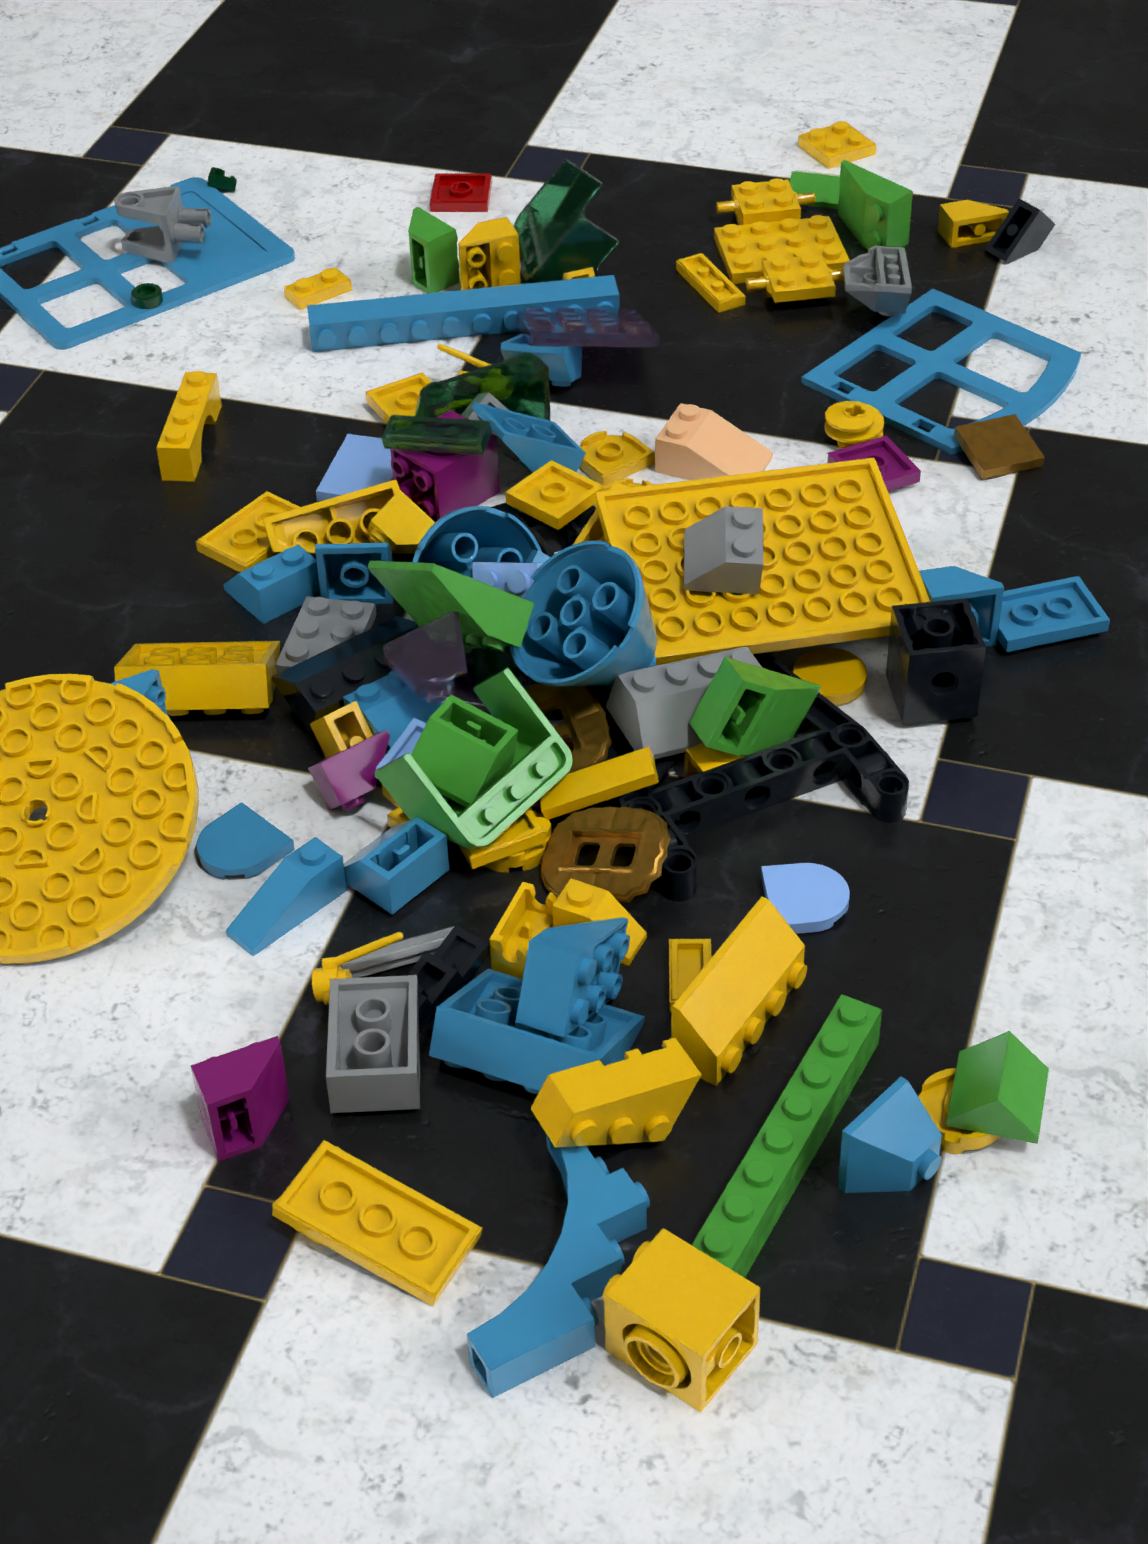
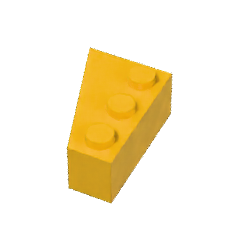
(617, 1101)

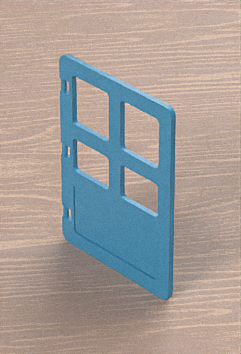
(232, 252)

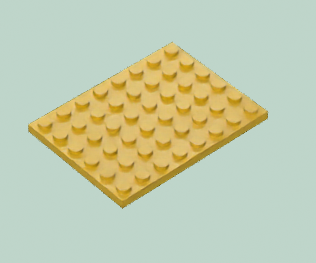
(828, 558)

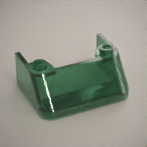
(555, 230)

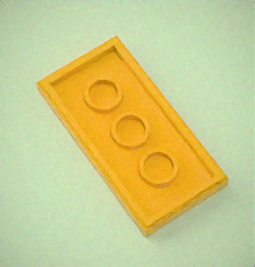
(377, 1222)

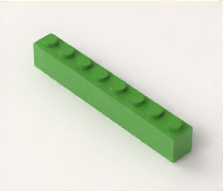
(791, 1136)

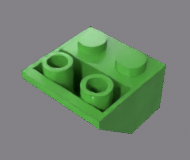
(432, 252)
(464, 750)

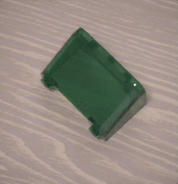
(515, 382)

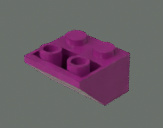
(241, 1096)

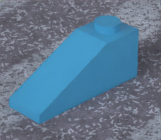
(289, 896)

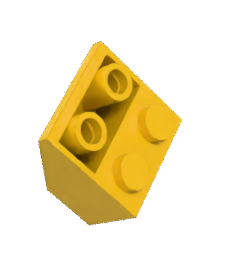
(490, 255)

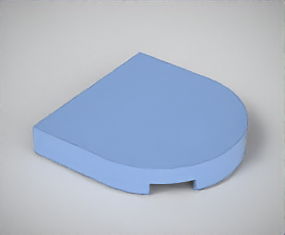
(806, 895)

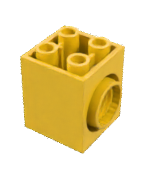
(681, 1318)

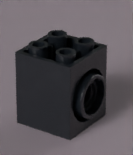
(935, 661)

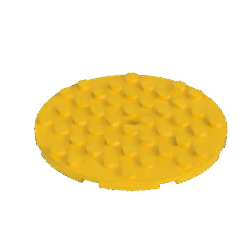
(115, 817)

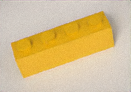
(738, 991)

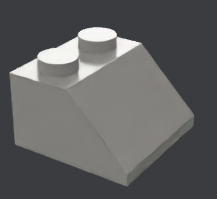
(725, 552)

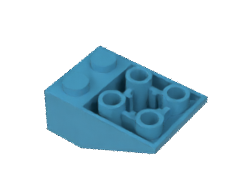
(571, 974)

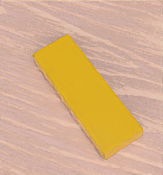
(710, 282)
(600, 783)

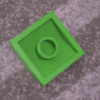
(822, 184)

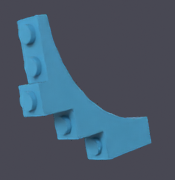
(556, 1312)

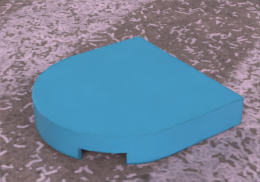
(241, 844)

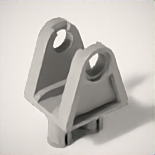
(164, 209)

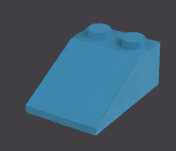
(532, 438)
(390, 706)

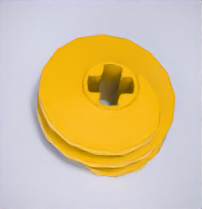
(853, 423)

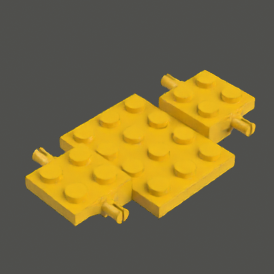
(777, 247)

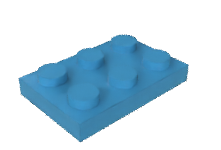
(1049, 614)

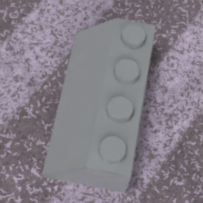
(659, 700)

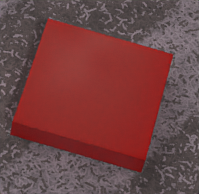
(461, 192)

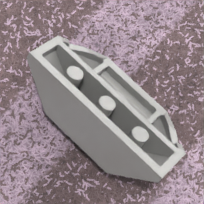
(880, 279)

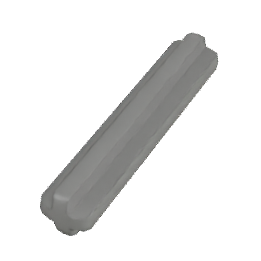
(397, 954)

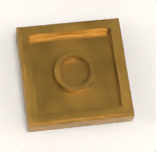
(999, 446)

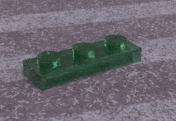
(437, 434)

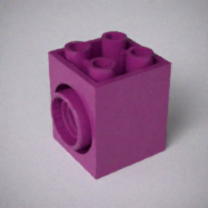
(447, 480)

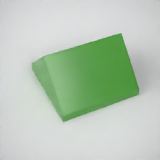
(999, 1089)

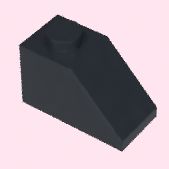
(1020, 233)

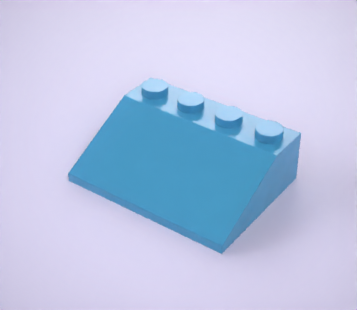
(481, 1034)

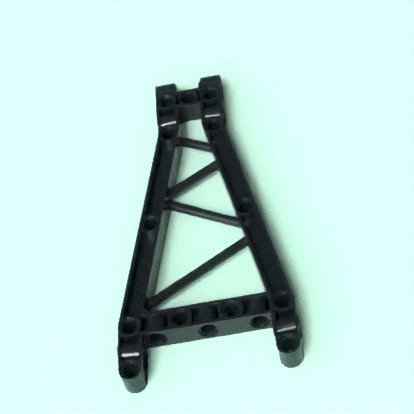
(824, 751)

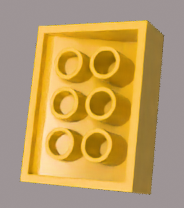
(208, 674)

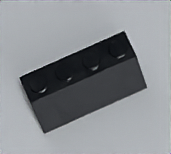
(322, 681)

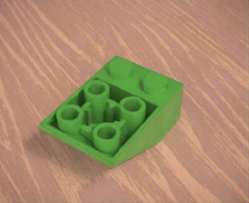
(751, 708)

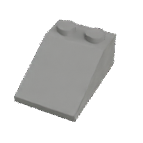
(373, 1044)

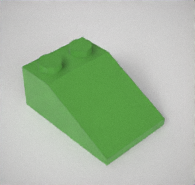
(874, 207)

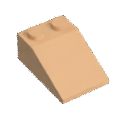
(705, 445)

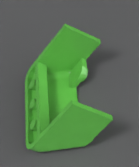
(537, 765)

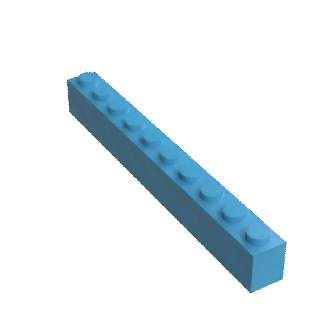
(450, 313)

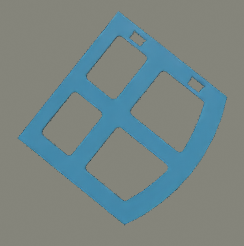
(943, 365)

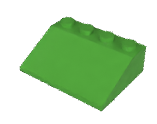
(431, 591)

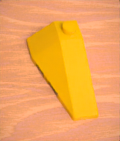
(329, 521)

